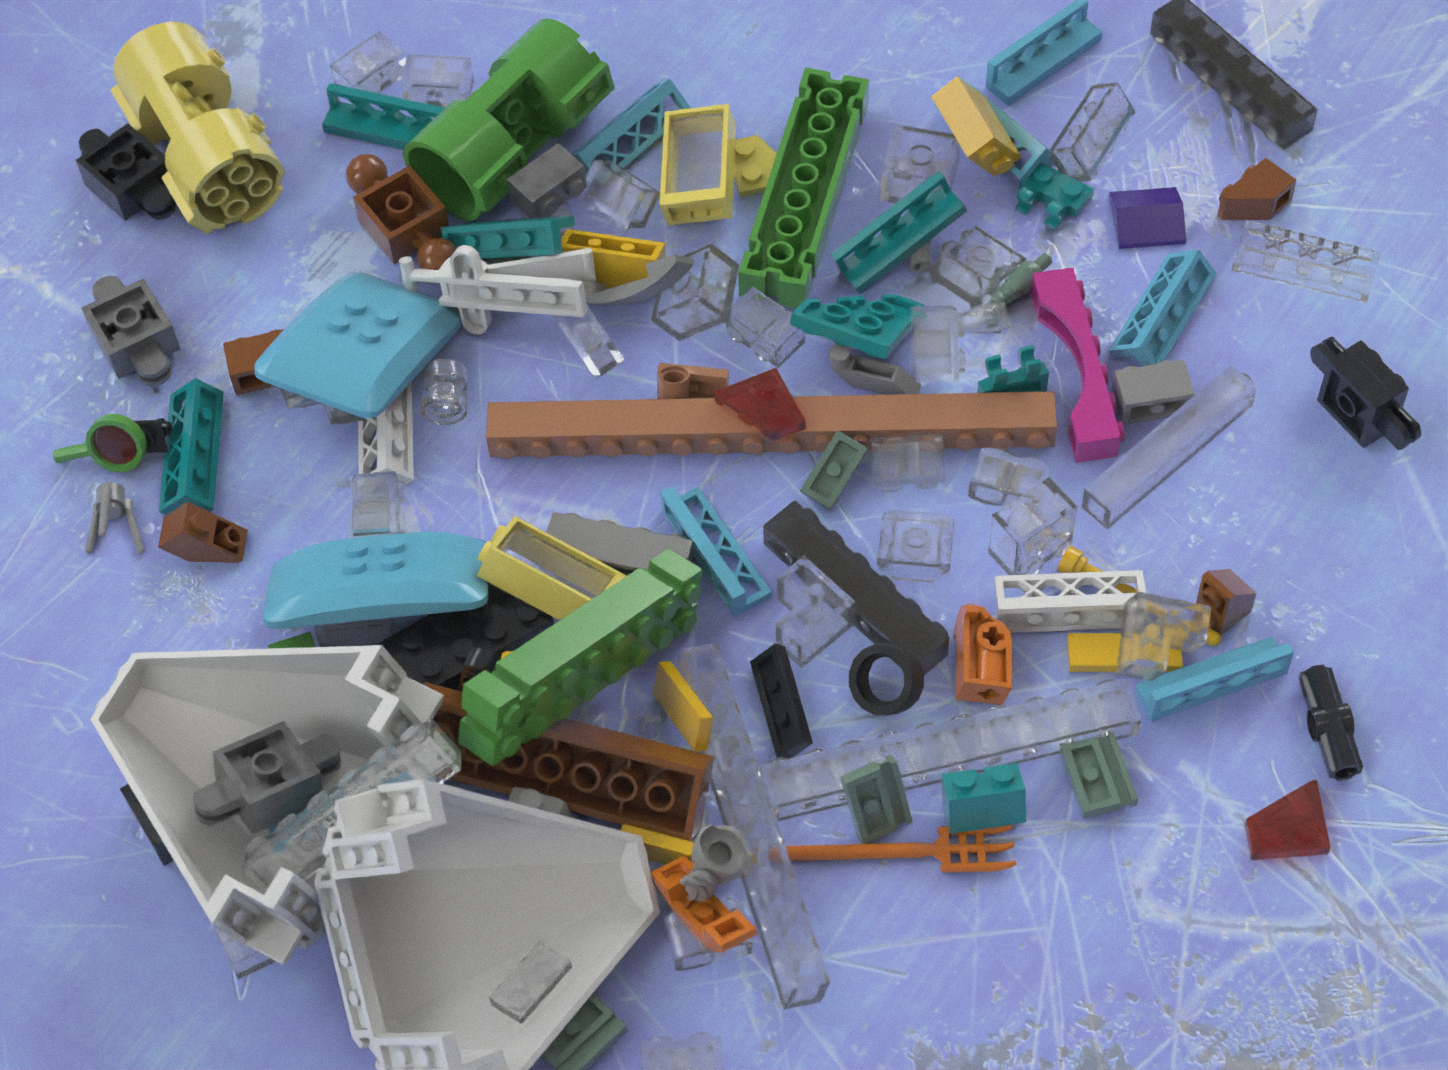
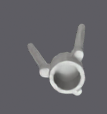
(109, 506)

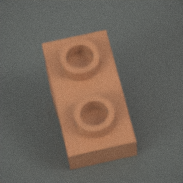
(687, 381)

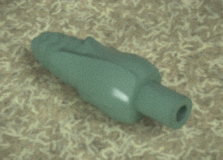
(1020, 280)

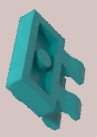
(1057, 190)
(1029, 377)

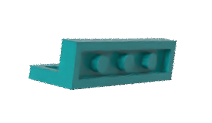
(371, 125)
(899, 234)
(510, 237)
(195, 447)

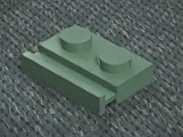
(1098, 775)
(876, 799)
(585, 1037)

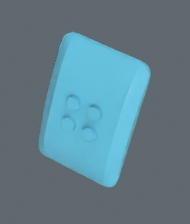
(358, 344)
(375, 579)

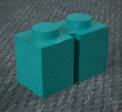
(984, 799)

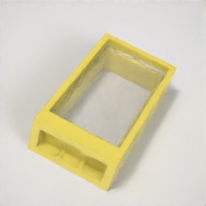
(698, 165)
(543, 569)

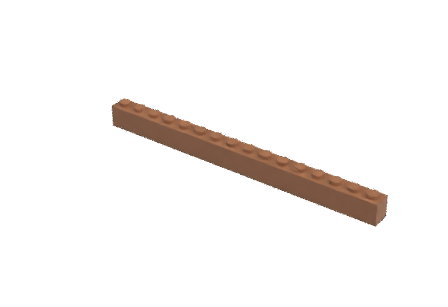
(705, 427)

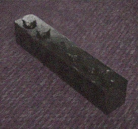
(1233, 72)
(879, 608)

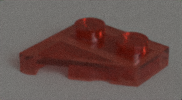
(764, 404)
(1289, 826)

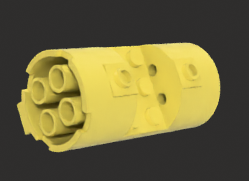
(215, 155)

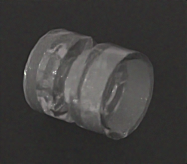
(445, 392)

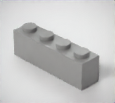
(616, 545)

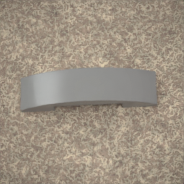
(661, 276)

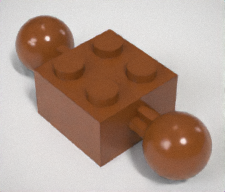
(399, 212)

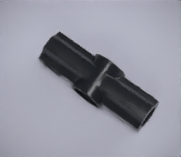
(1330, 722)

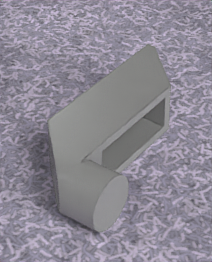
(871, 374)

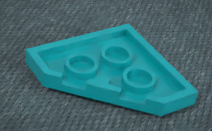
(857, 323)

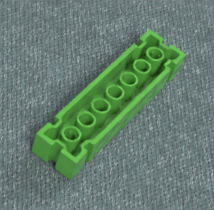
(804, 187)
(579, 657)

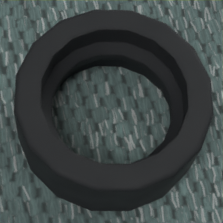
(860, 685)

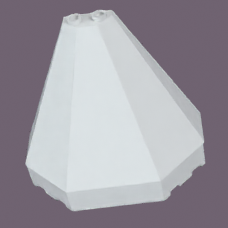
(183, 705)
(445, 894)

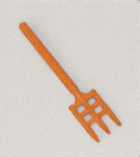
(939, 849)

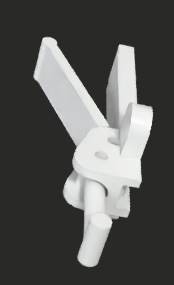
(526, 285)

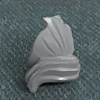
(717, 858)

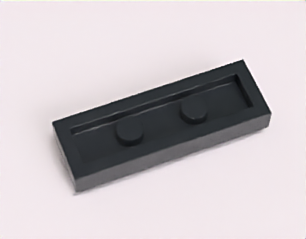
(781, 702)

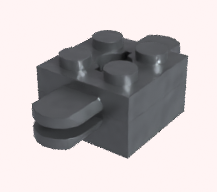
(131, 329)
(263, 759)

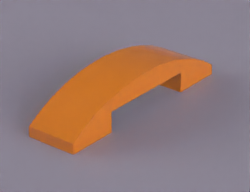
(707, 920)

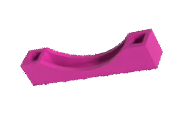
(1060, 307)

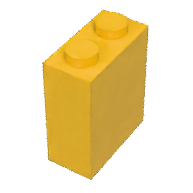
(976, 127)

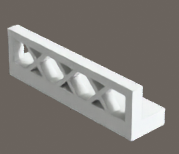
(393, 439)
(1069, 609)

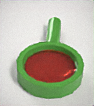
(112, 443)

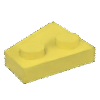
(752, 165)

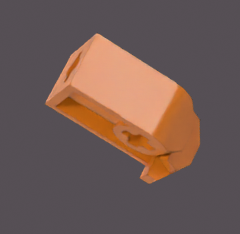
(982, 656)

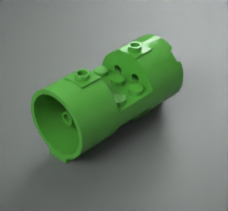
(531, 96)

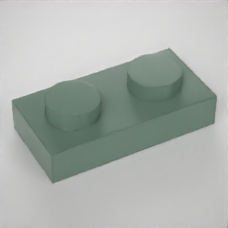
(834, 470)

